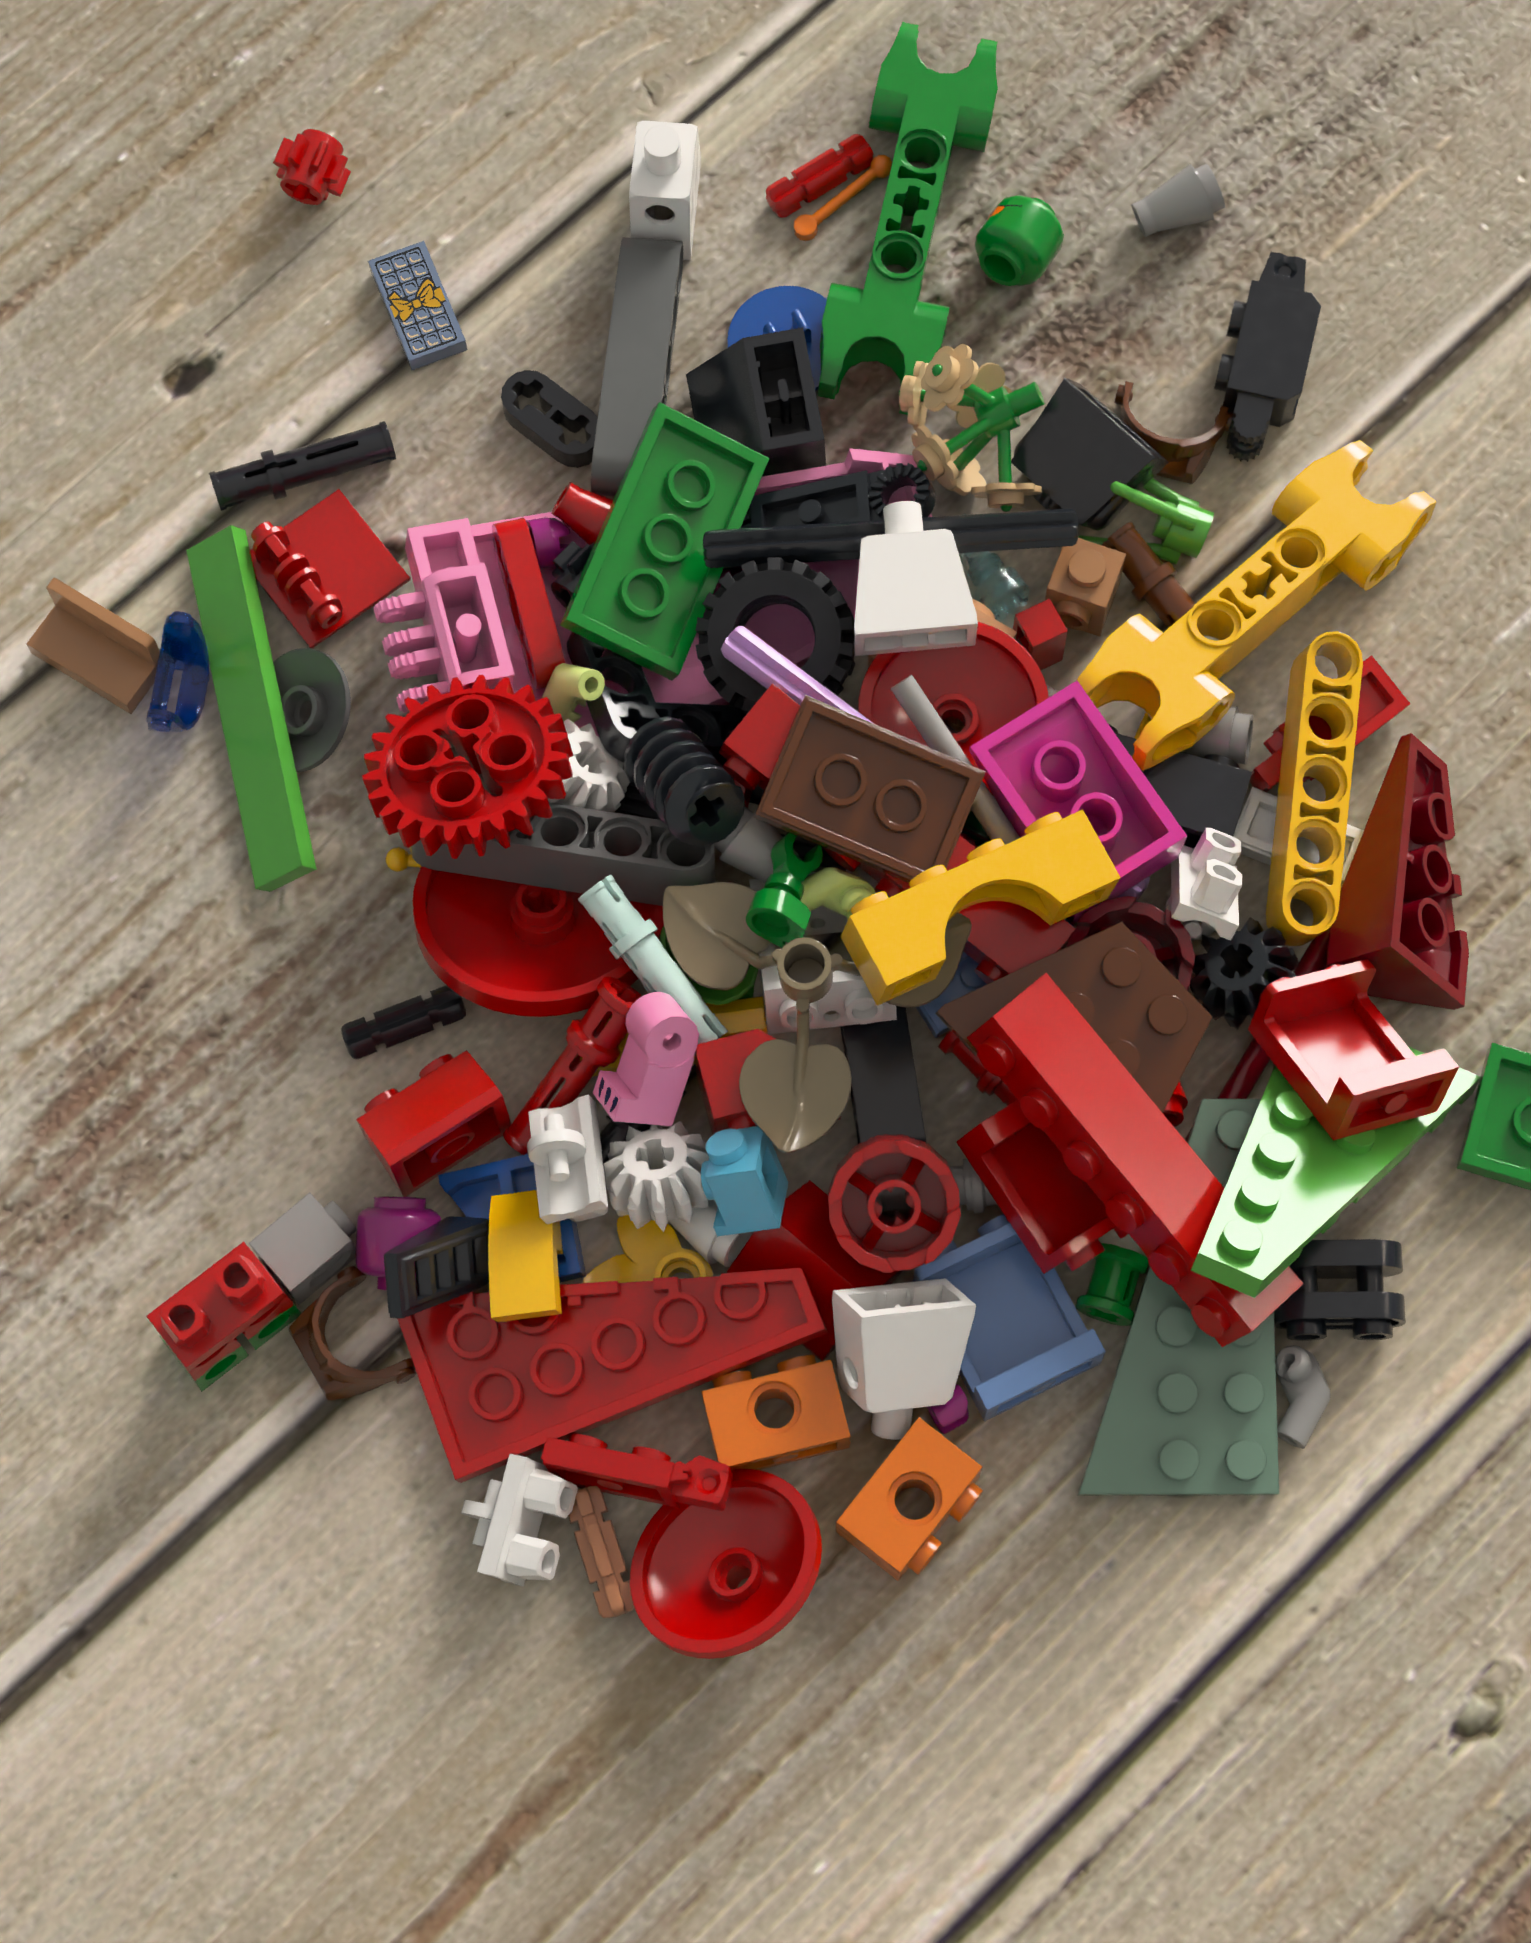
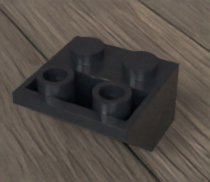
(763, 399)

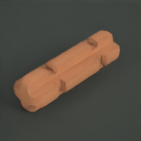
(601, 1553)

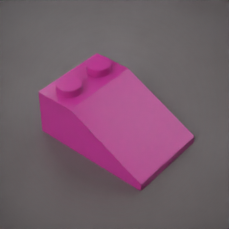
(1069, 761)

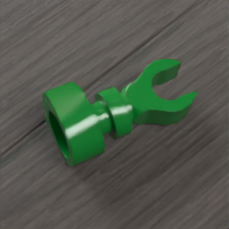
(777, 908)

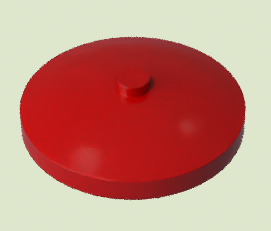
(515, 943)

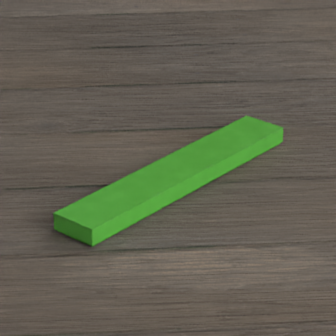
(251, 710)

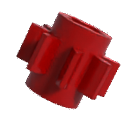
(312, 167)

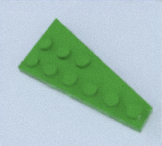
(1298, 1181)

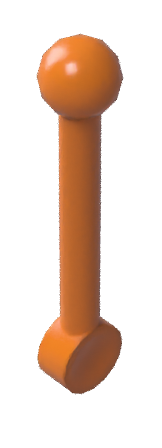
(806, 225)

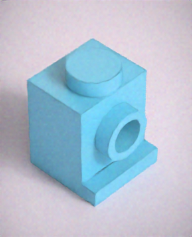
(744, 1181)

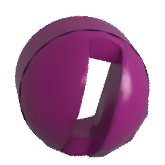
(545, 539)

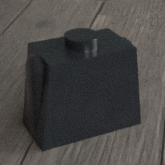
(1080, 452)

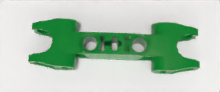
(931, 117)

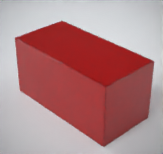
(1041, 633)

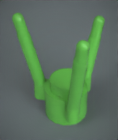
(1179, 520)

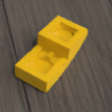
(522, 1259)

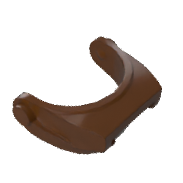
(1185, 456)
(334, 1377)

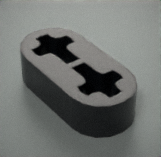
(544, 428)

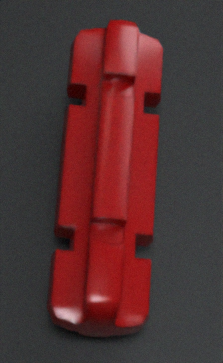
(819, 175)

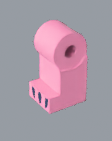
(652, 1063)

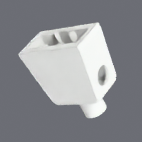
(667, 175)
(911, 588)
(900, 1348)

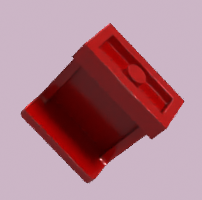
(1346, 1053)
(1036, 1191)

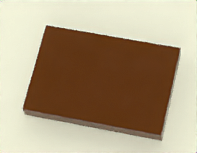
(868, 792)

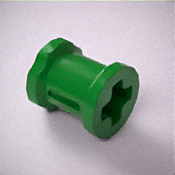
(1113, 1285)

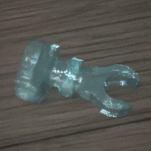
(998, 587)

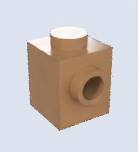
(1085, 585)

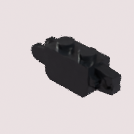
(1270, 355)

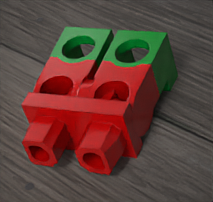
(218, 1306)

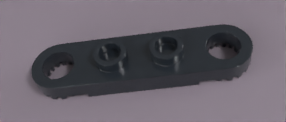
(839, 499)

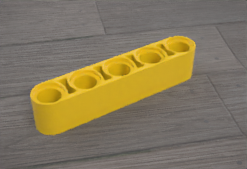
(1332, 766)

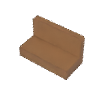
(96, 647)

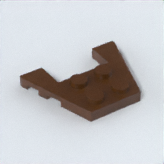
(1120, 993)

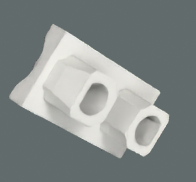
(1207, 886)
(568, 1161)
(513, 1518)

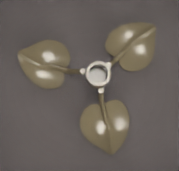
(785, 1087)

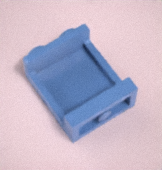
(1023, 1322)

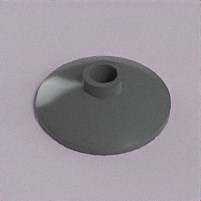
(313, 703)

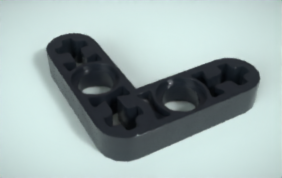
(621, 715)

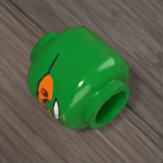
(1018, 241)

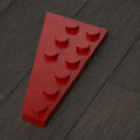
(604, 1357)

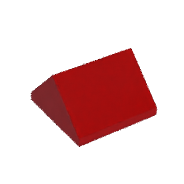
(810, 1244)

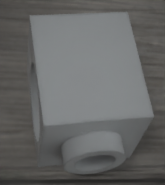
(306, 1246)

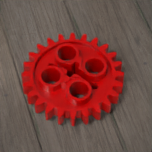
(441, 798)

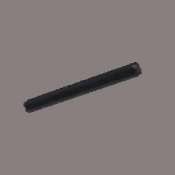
(843, 539)

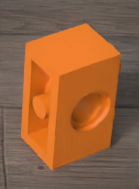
(814, 1430)
(919, 1461)

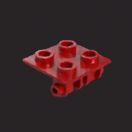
(324, 568)

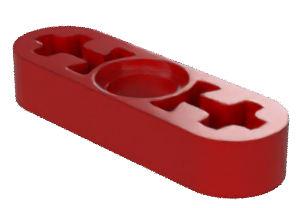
(528, 600)

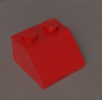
(434, 1121)

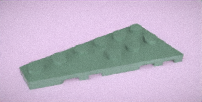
(1181, 1404)

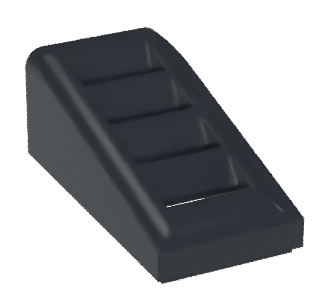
(448, 1264)

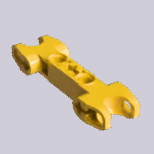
(1180, 670)

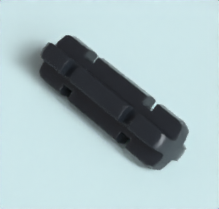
(402, 1022)

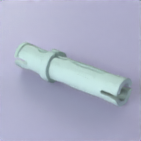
(645, 954)

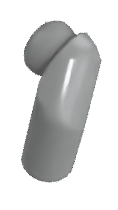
(1305, 1391)

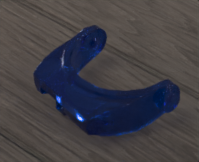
(183, 650)

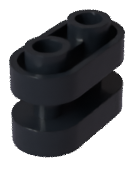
(1367, 1312)

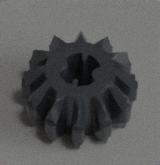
(1219, 970)

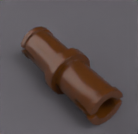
(1149, 575)

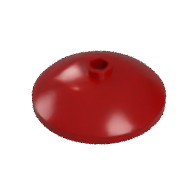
(975, 683)
(697, 1556)

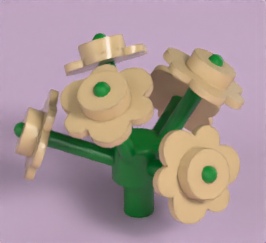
(983, 408)

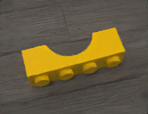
(1049, 870)

